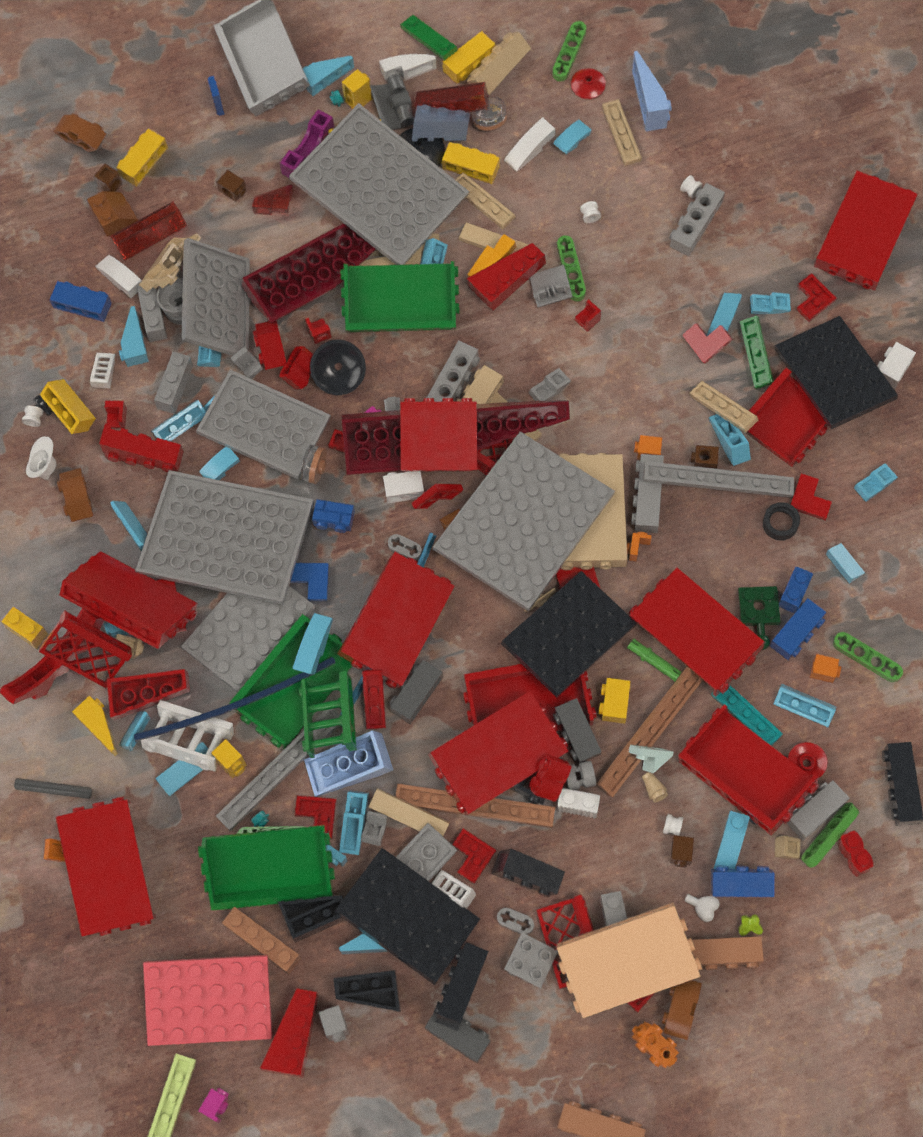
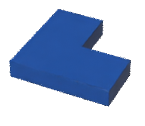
(215, 95)
(317, 578)

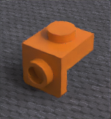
(637, 538)
(53, 850)

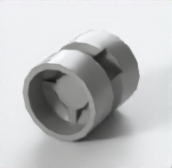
(586, 775)

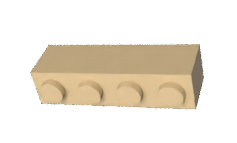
(501, 61)
(485, 385)

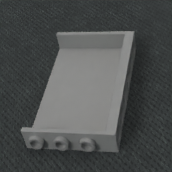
(261, 56)

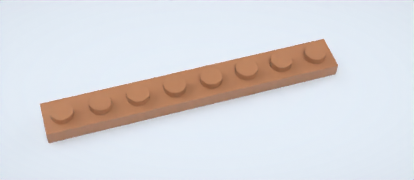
(650, 731)
(495, 809)

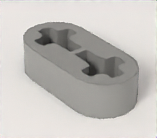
(407, 544)
(517, 916)

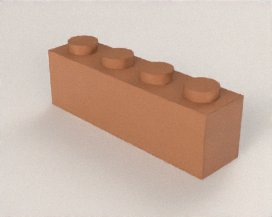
(261, 940)
(729, 952)
(593, 1124)

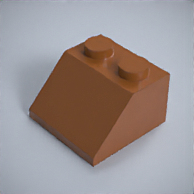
(111, 211)

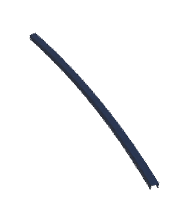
(233, 706)

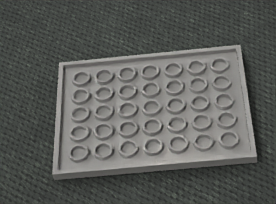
(379, 185)
(524, 521)
(225, 537)

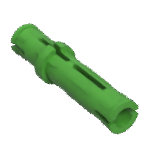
(656, 661)

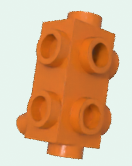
(649, 1040)

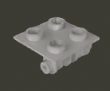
(550, 286)
(530, 960)

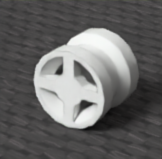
(690, 186)
(590, 212)
(32, 416)
(673, 825)

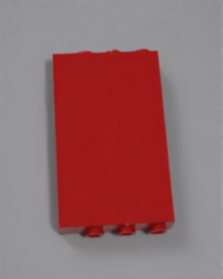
(865, 230)
(128, 599)
(396, 619)
(698, 630)
(498, 687)
(497, 753)
(747, 771)
(104, 867)

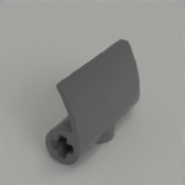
(393, 103)

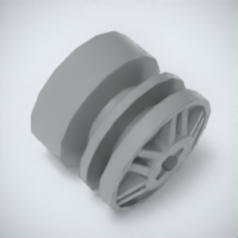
(171, 301)

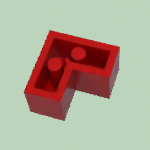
(269, 340)

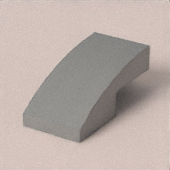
(550, 387)

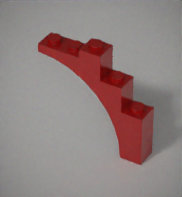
(40, 677)

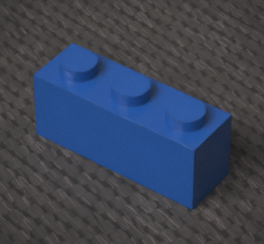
(80, 301)
(798, 629)
(742, 882)

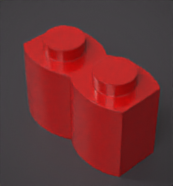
(297, 369)
(550, 777)
(857, 857)

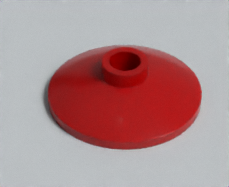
(588, 89)
(812, 753)

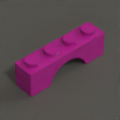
(315, 134)

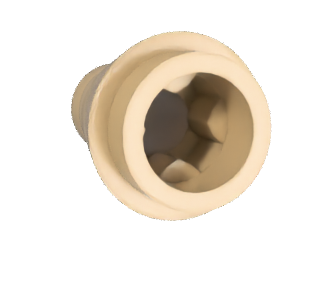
(654, 787)

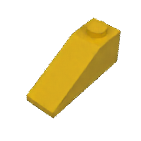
(96, 721)

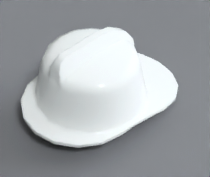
(41, 461)

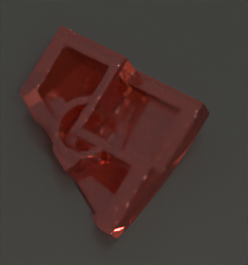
(273, 201)

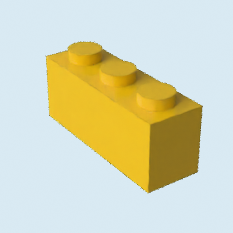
(468, 57)
(142, 157)
(471, 162)
(67, 406)

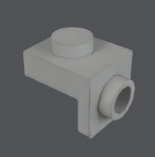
(247, 362)
(374, 828)

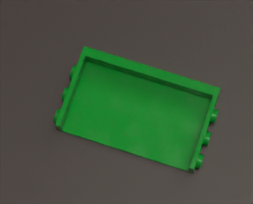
(400, 297)
(282, 712)
(266, 867)

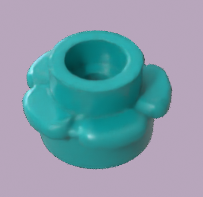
(336, 98)
(260, 819)

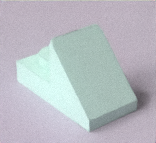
(652, 756)

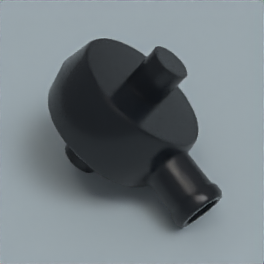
(39, 401)

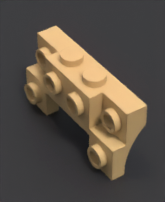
(166, 265)

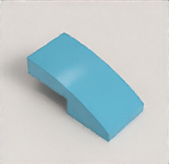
(572, 136)
(772, 304)
(219, 464)
(876, 482)

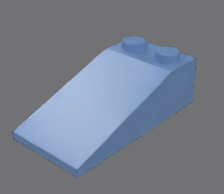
(651, 96)
(342, 768)

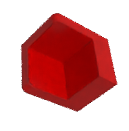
(588, 316)
(318, 330)
(116, 414)

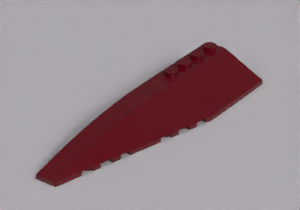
(305, 272)
(374, 438)

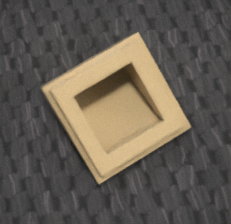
(787, 847)

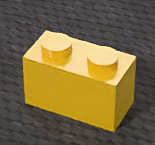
(356, 89)
(24, 627)
(615, 701)
(229, 759)

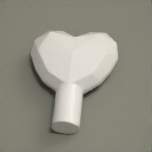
(704, 906)

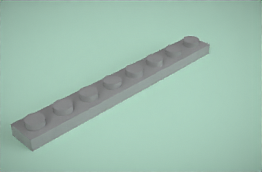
(718, 479)
(271, 776)

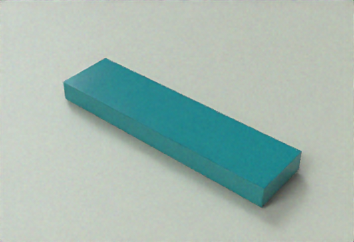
(748, 715)

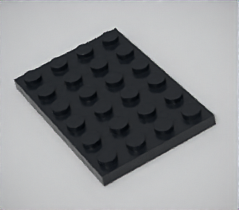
(836, 372)
(568, 634)
(407, 916)

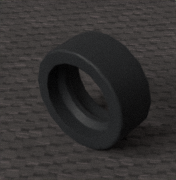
(788, 509)

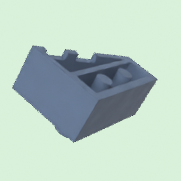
(440, 123)

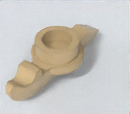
(542, 599)

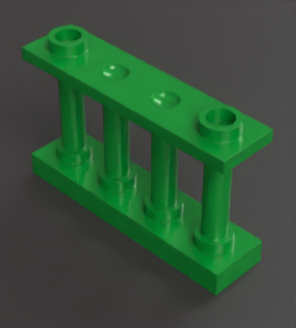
(346, 720)

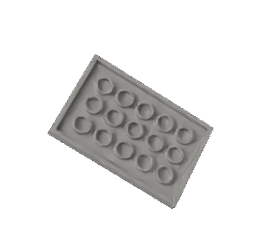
(213, 298)
(262, 423)
(242, 634)

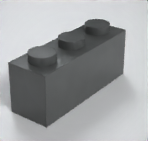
(416, 691)
(577, 731)
(465, 1040)

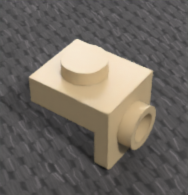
(135, 644)

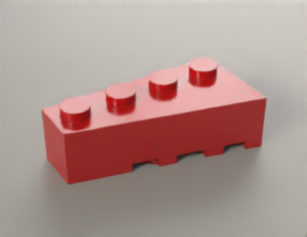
(504, 277)
(140, 449)
(143, 691)
(292, 1040)

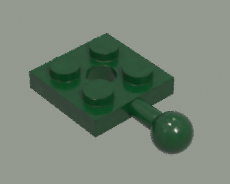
(752, 617)

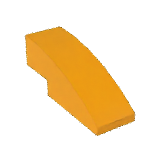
(492, 255)

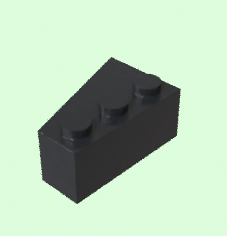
(528, 872)
(310, 915)
(370, 989)

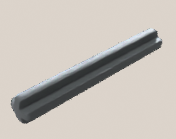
(53, 788)

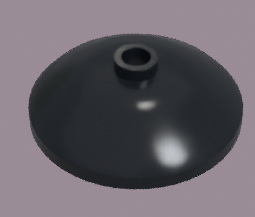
(432, 150)
(333, 380)

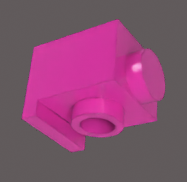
(215, 1104)

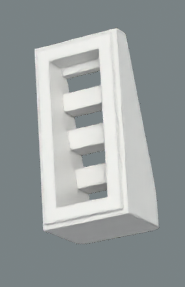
(99, 382)
(465, 894)

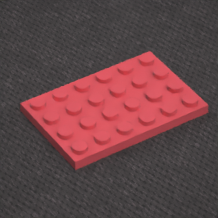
(207, 1000)

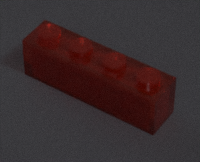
(462, 97)
(148, 231)

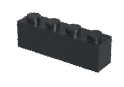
(903, 784)
(461, 987)

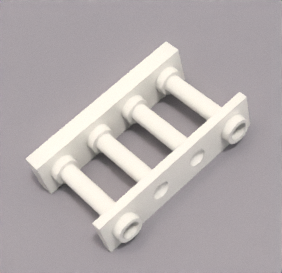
(175, 713)

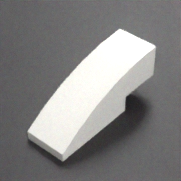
(407, 65)
(530, 144)
(119, 275)

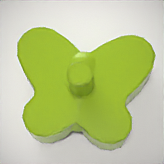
(750, 924)

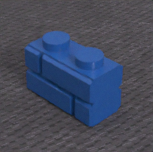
(333, 515)
(795, 589)

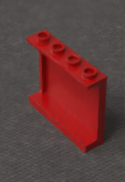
(786, 420)
(438, 435)

